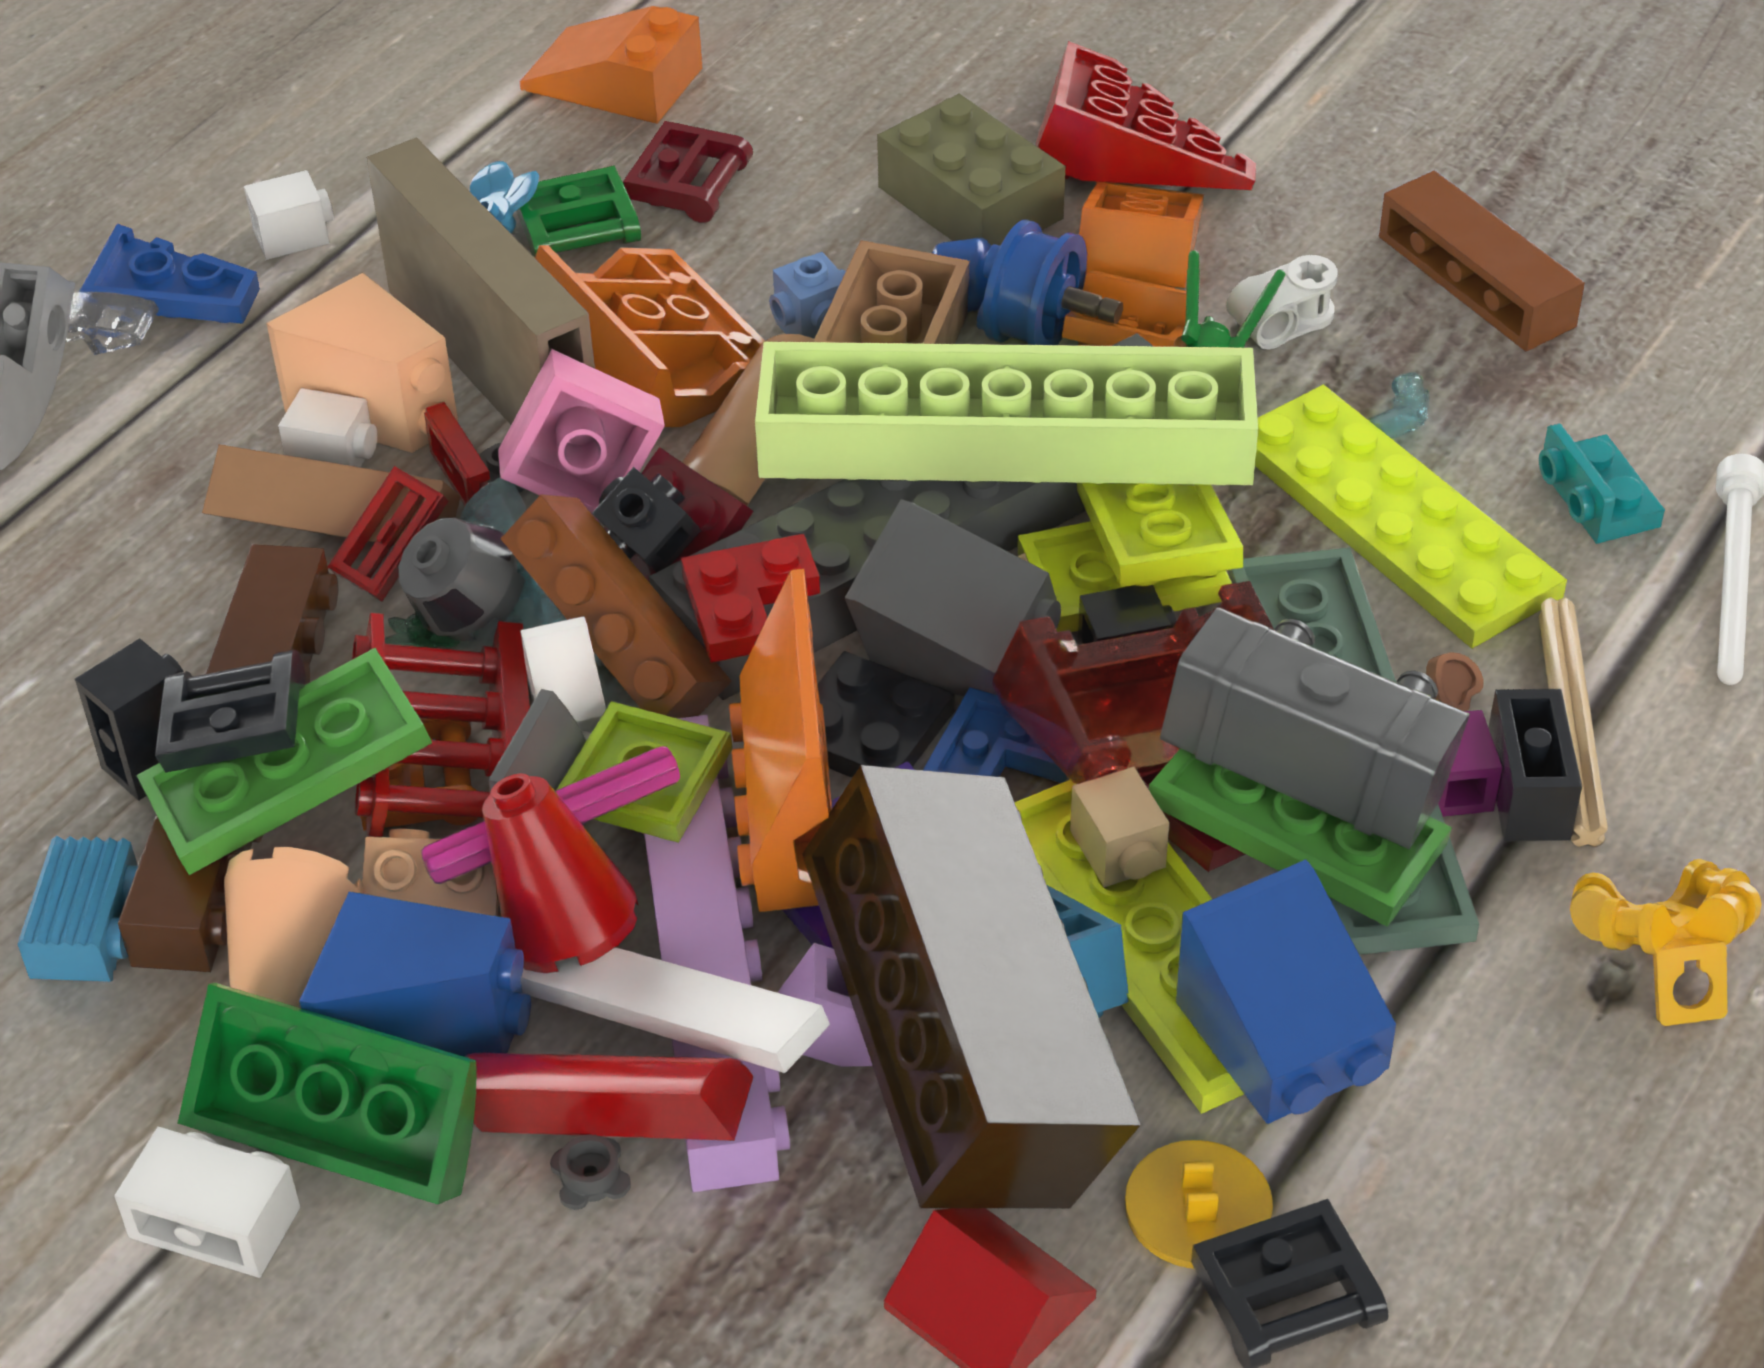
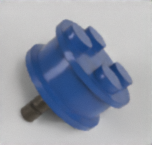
(1037, 283)

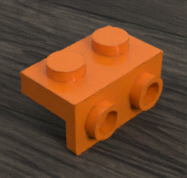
(1148, 309)

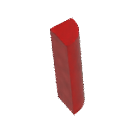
(610, 1095)

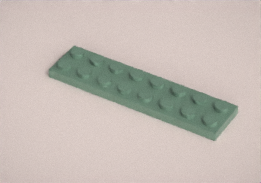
(1331, 600)

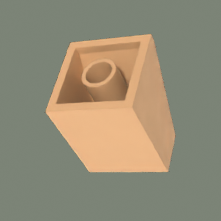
(368, 348)

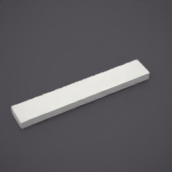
(685, 1006)

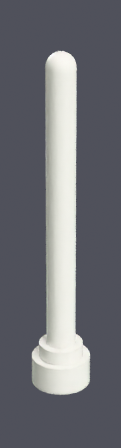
(1740, 487)

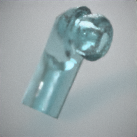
(1408, 407)

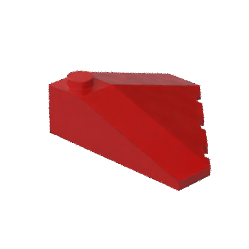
(1130, 133)

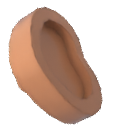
(1455, 679)

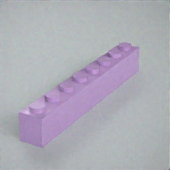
(701, 929)

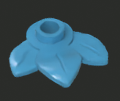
(502, 192)

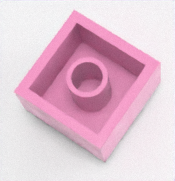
(578, 432)

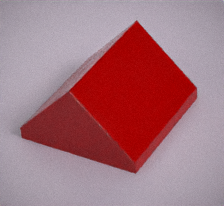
(984, 1291)

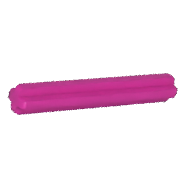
(585, 798)

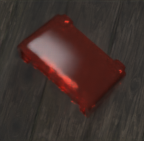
(1107, 699)

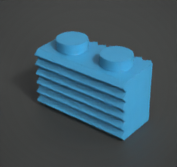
(77, 910)

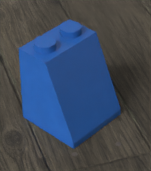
(422, 975)
(1282, 993)

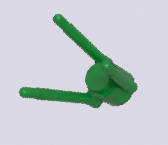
(1213, 333)

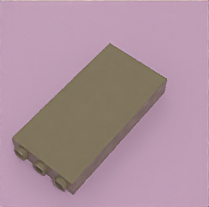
(471, 277)

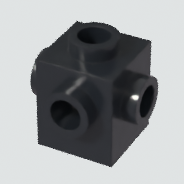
(646, 518)

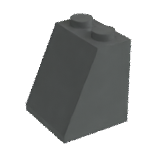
(944, 601)

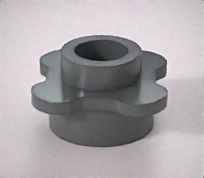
(587, 1155)

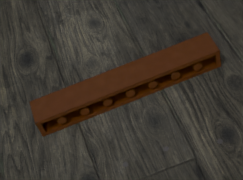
(276, 607)

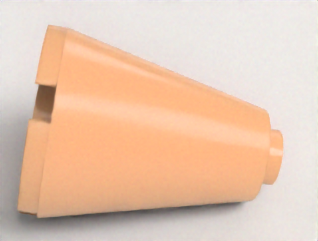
(281, 918)

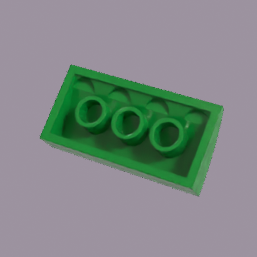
(331, 1094)

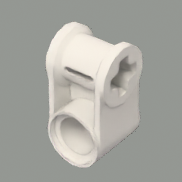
(1293, 306)

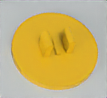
(1192, 1195)

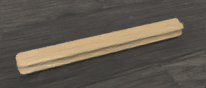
(1567, 673)

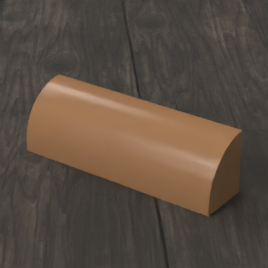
(727, 445)
(302, 492)

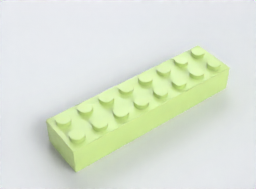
(1007, 413)

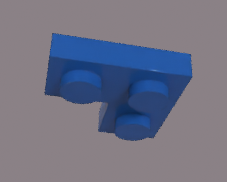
(987, 739)

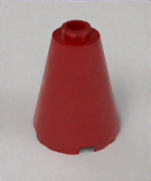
(553, 877)

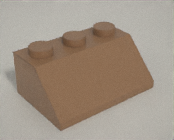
(898, 298)

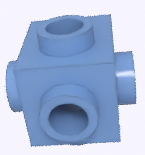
(804, 293)

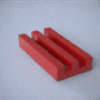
(455, 452)
(369, 521)

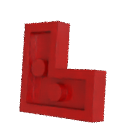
(735, 583)

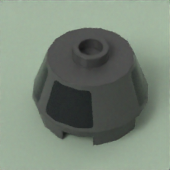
(459, 577)

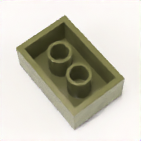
(969, 172)

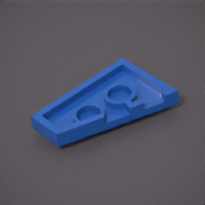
(178, 284)

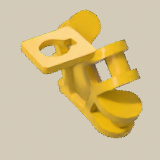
(1693, 924)

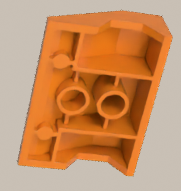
(661, 329)
(782, 754)

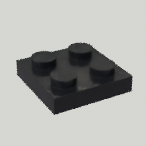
(878, 714)

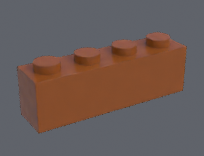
(1481, 260)
(624, 614)

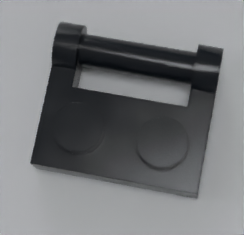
(229, 713)
(1280, 1262)

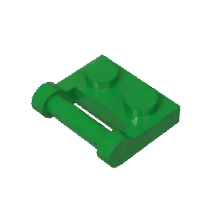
(579, 200)

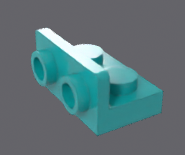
(1598, 485)

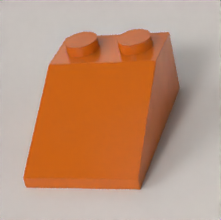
(622, 63)
(1140, 232)

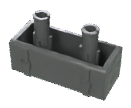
(1314, 724)

